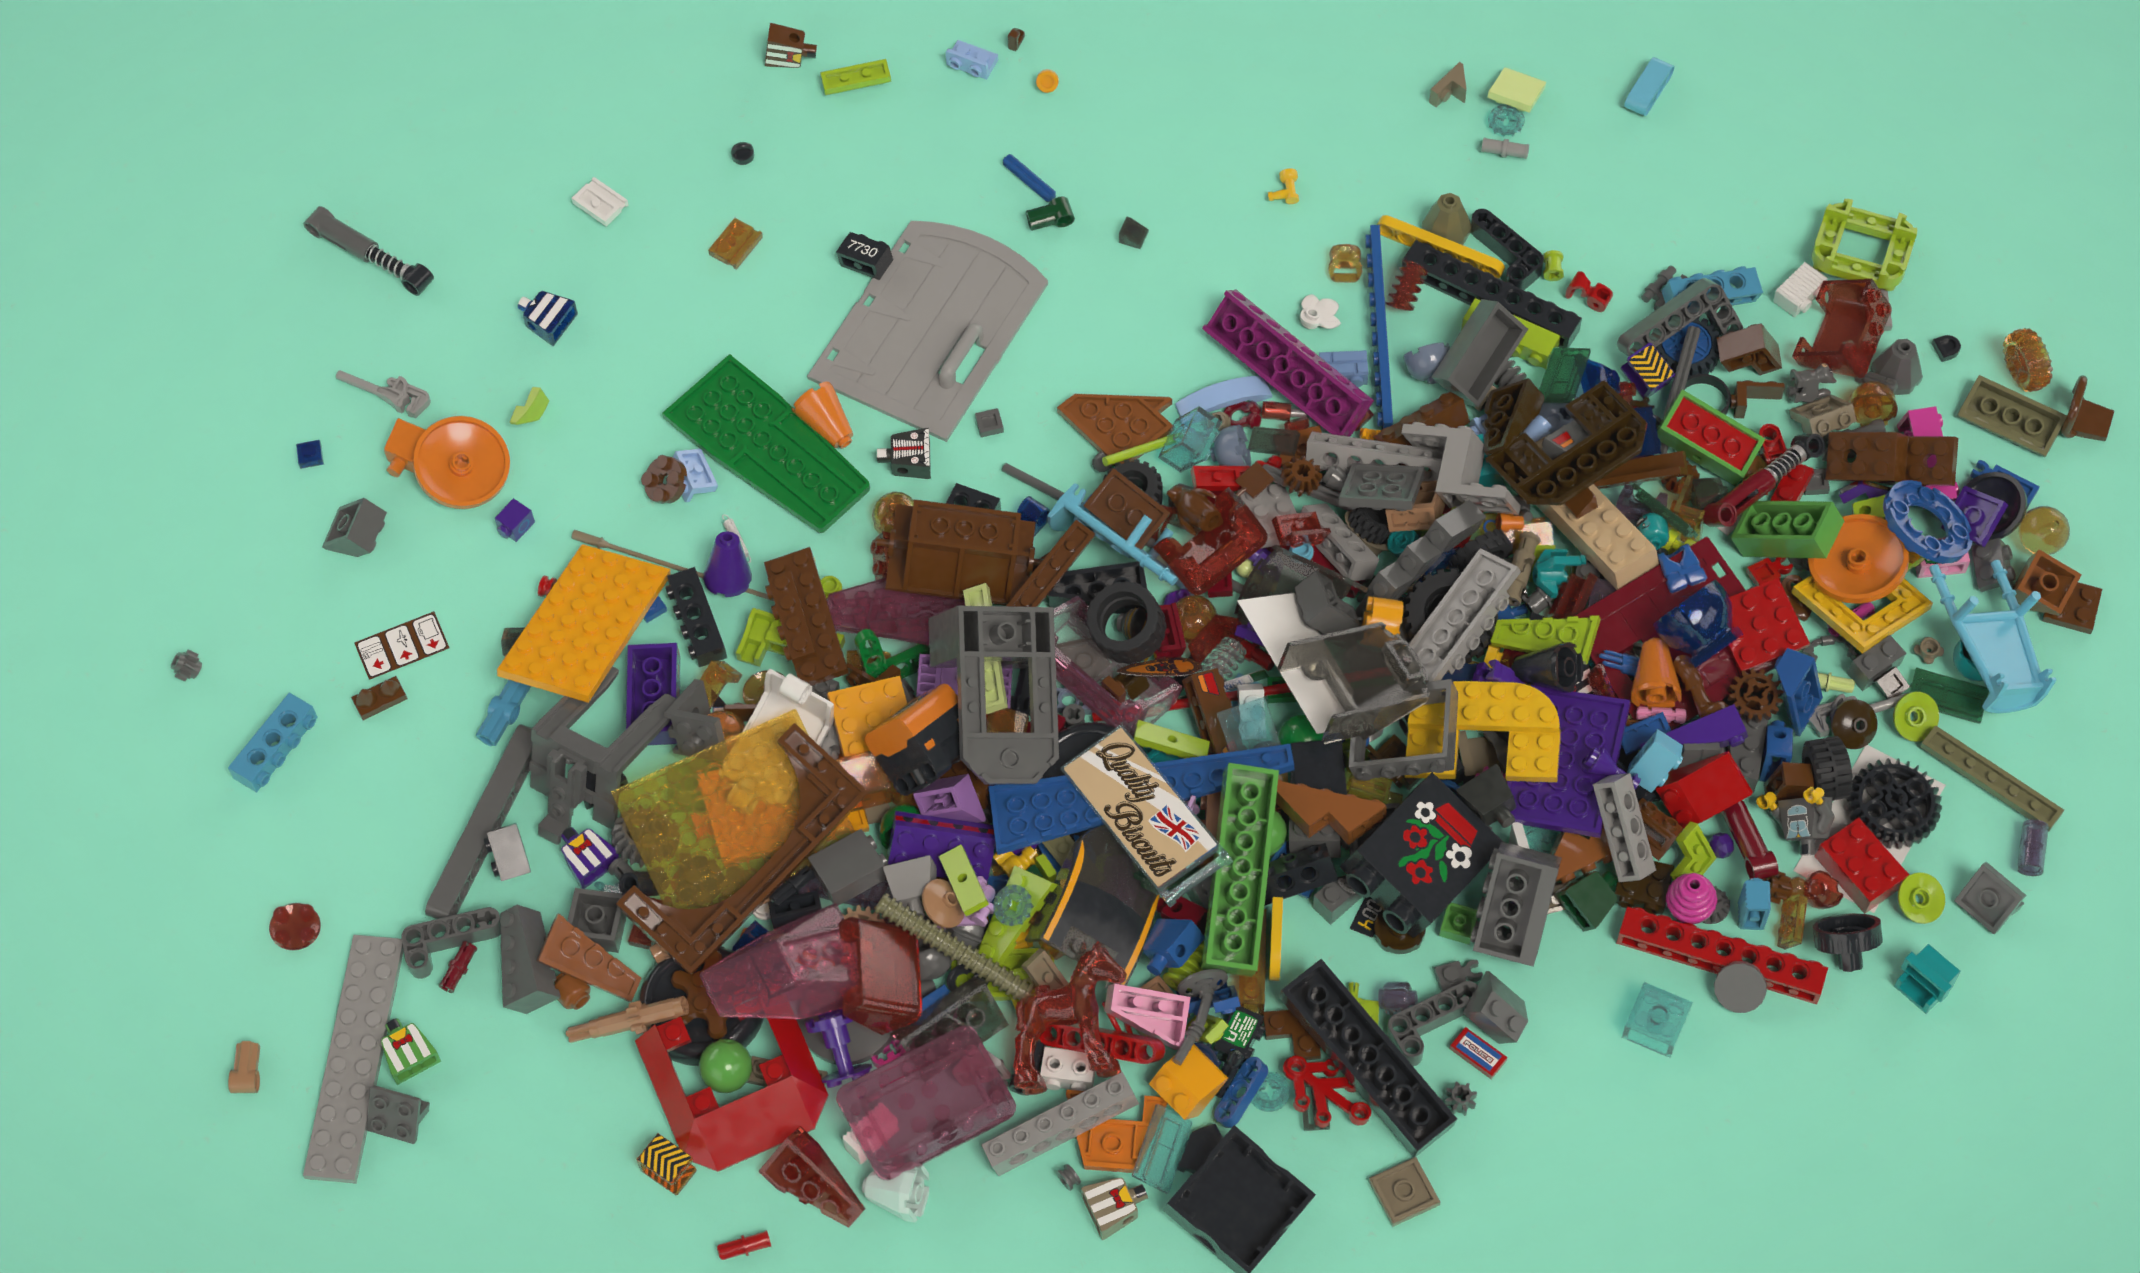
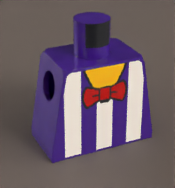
(587, 855)

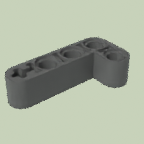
(452, 938)
(1436, 1017)

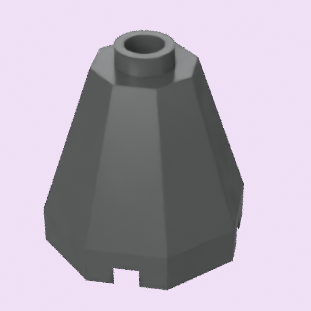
(1900, 363)

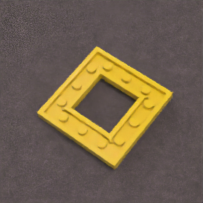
(1905, 607)

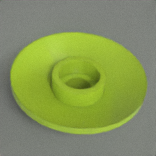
(1925, 716)
(1930, 898)

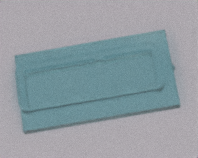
(1162, 1149)

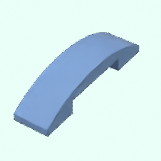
(1226, 394)

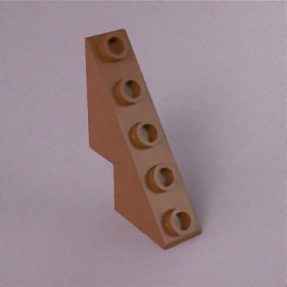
(1316, 808)
(1580, 854)

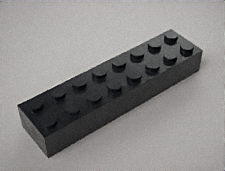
(1367, 1058)

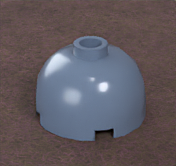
(1425, 361)
(1231, 448)

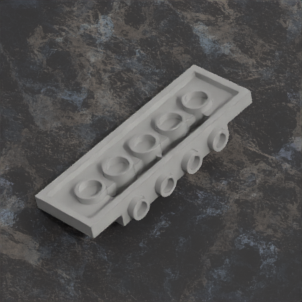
(1464, 614)

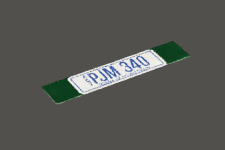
(1246, 679)

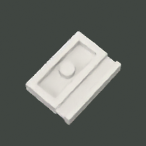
(600, 201)

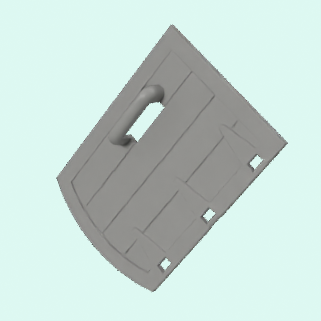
(925, 319)

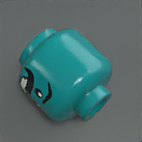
(1654, 529)

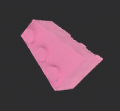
(1150, 1011)

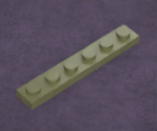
(1991, 777)

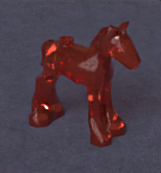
(1066, 1006)

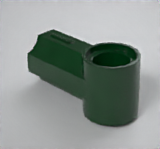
(1056, 213)

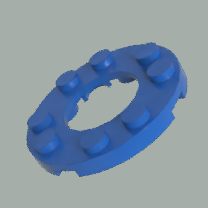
(1956, 525)

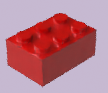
(1861, 865)

